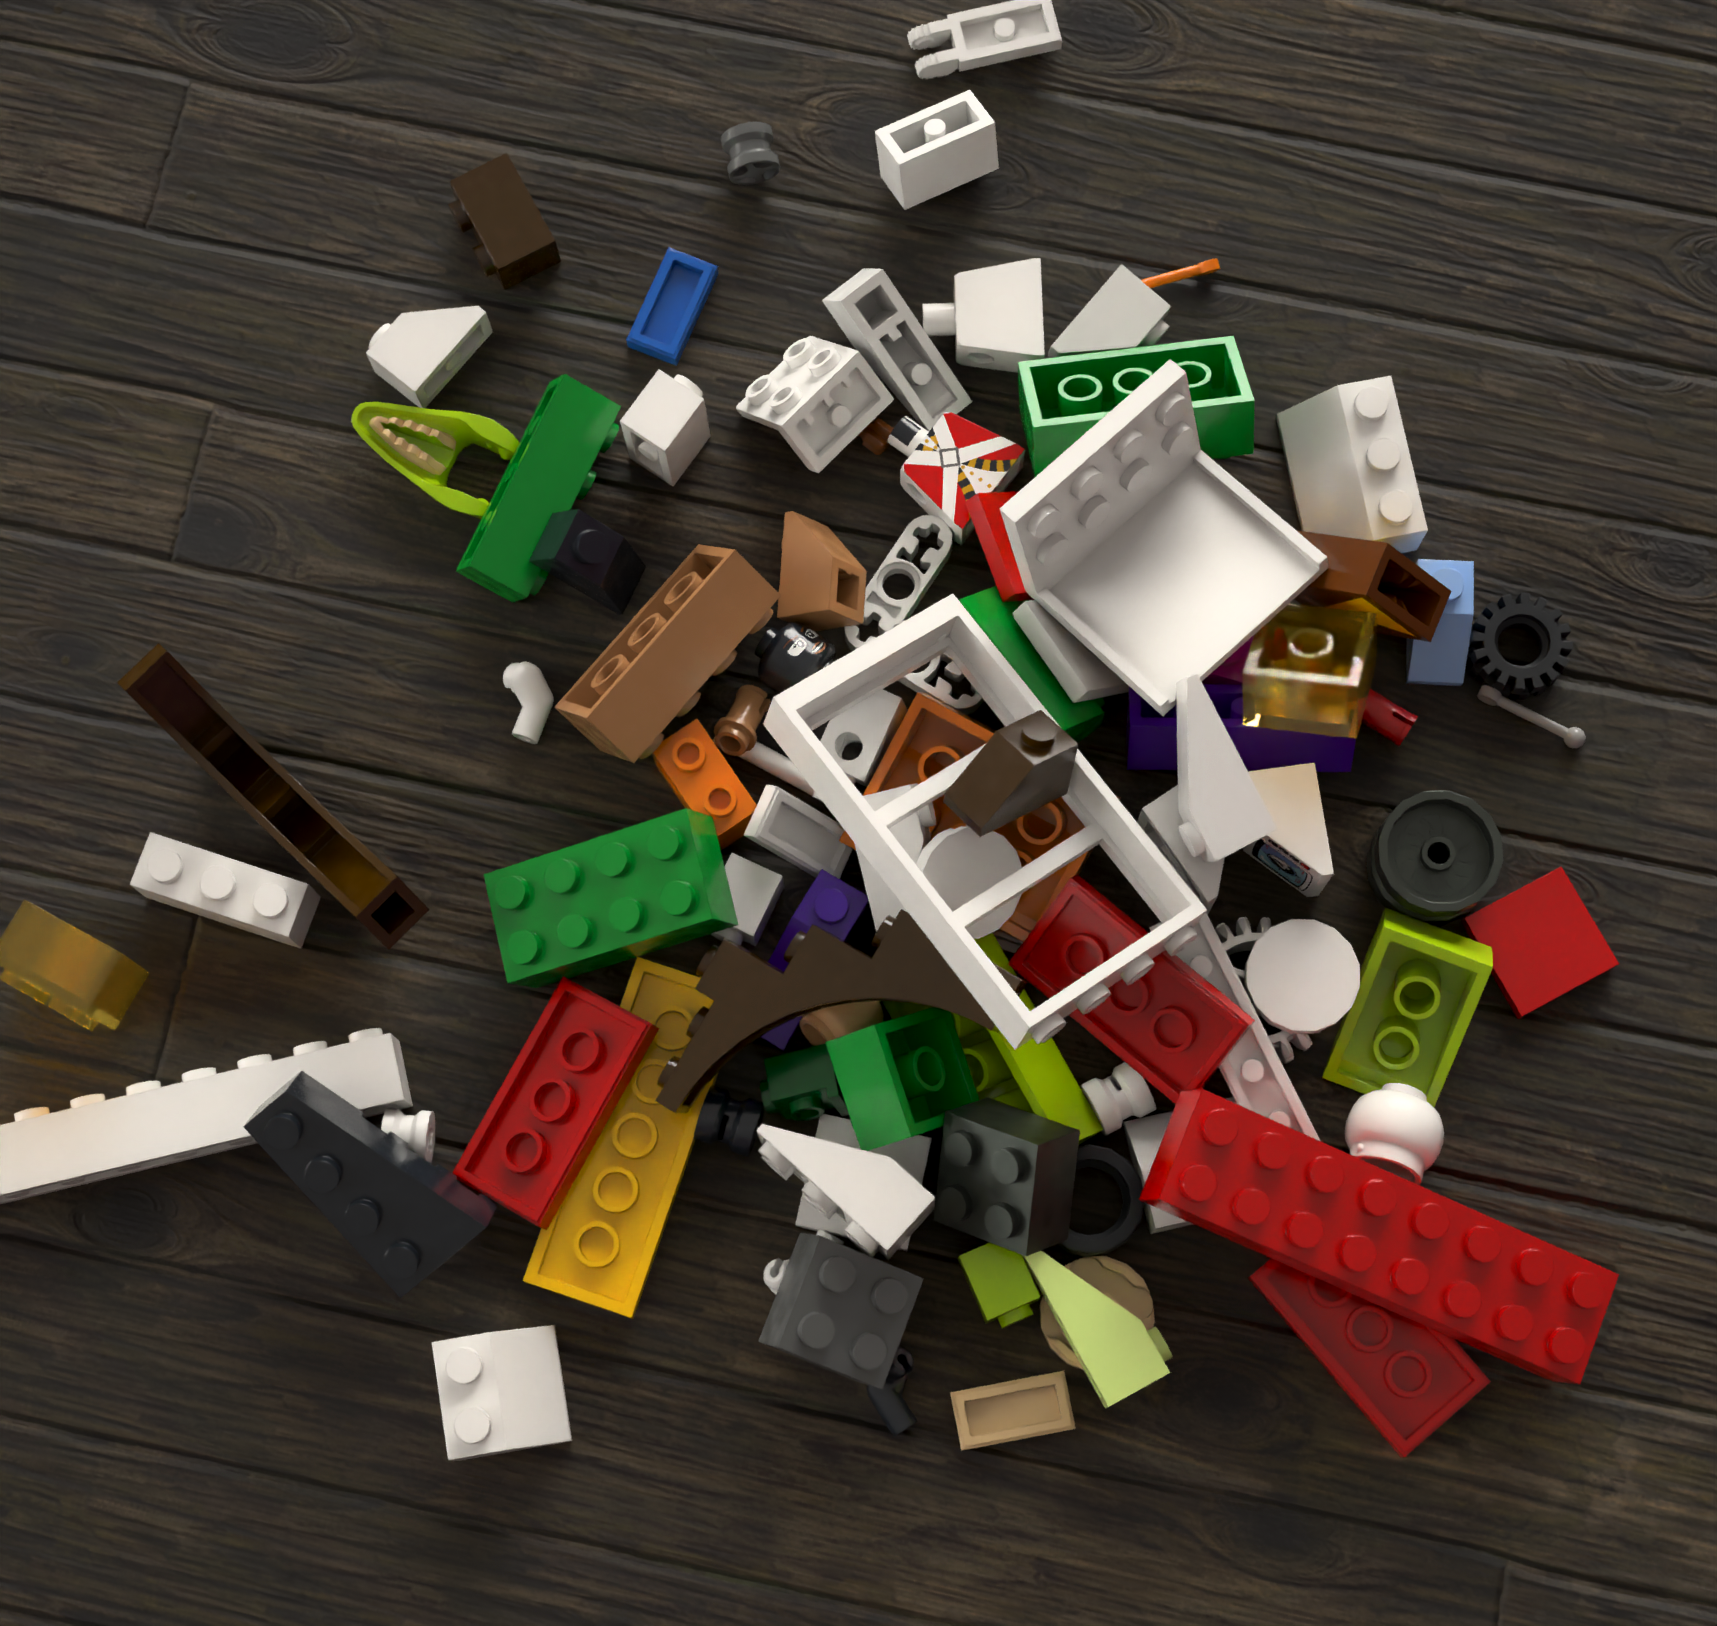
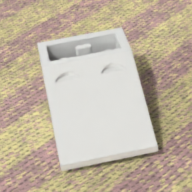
(862, 1187)

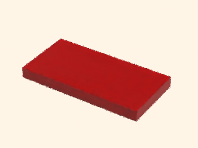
(1164, 1024)
(555, 1102)
(1387, 1364)

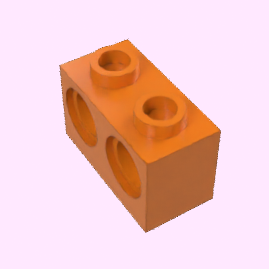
(705, 781)

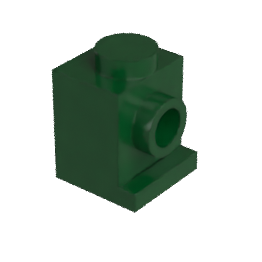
(802, 1085)

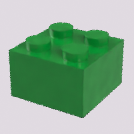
(901, 1076)

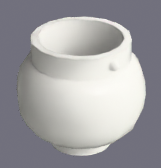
(1395, 1131)

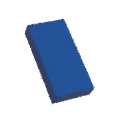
(672, 306)

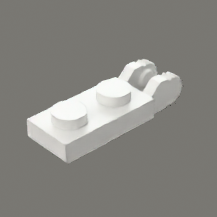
(986, 36)

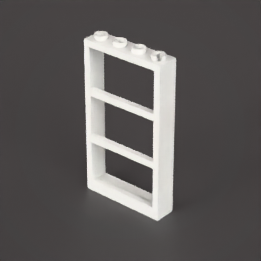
(1107, 822)

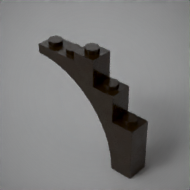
(273, 796)
(820, 974)

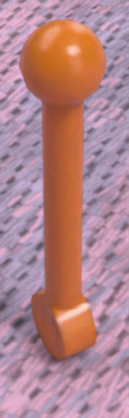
(1202, 268)

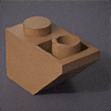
(818, 577)

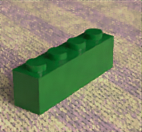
(541, 479)

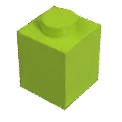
(999, 1283)

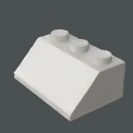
(1353, 465)

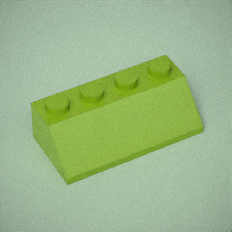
(1025, 1078)

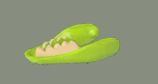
(426, 444)

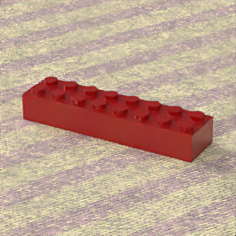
(1379, 1236)

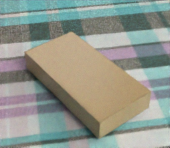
(1012, 1410)

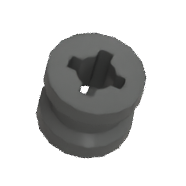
(750, 153)

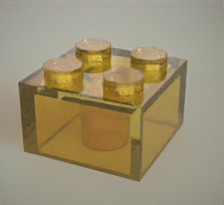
(1311, 671)
(60, 961)

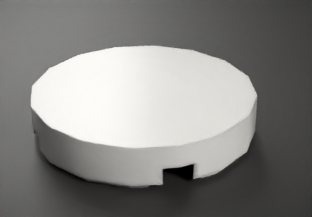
(965, 866)
(1302, 976)

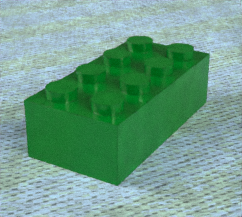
(1074, 392)
(610, 899)

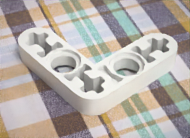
(893, 612)

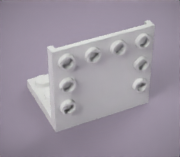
(1154, 545)

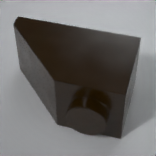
(1014, 774)

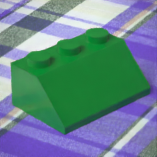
(1001, 628)

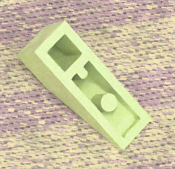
(1104, 1336)

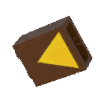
(1376, 580)

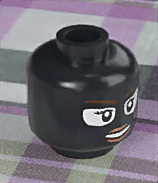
(792, 655)

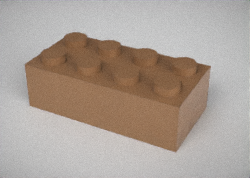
(669, 652)

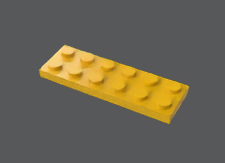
(624, 1193)

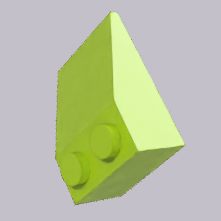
(1409, 1008)

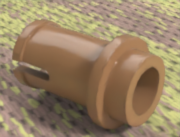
(738, 729)

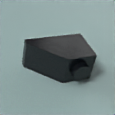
(589, 558)

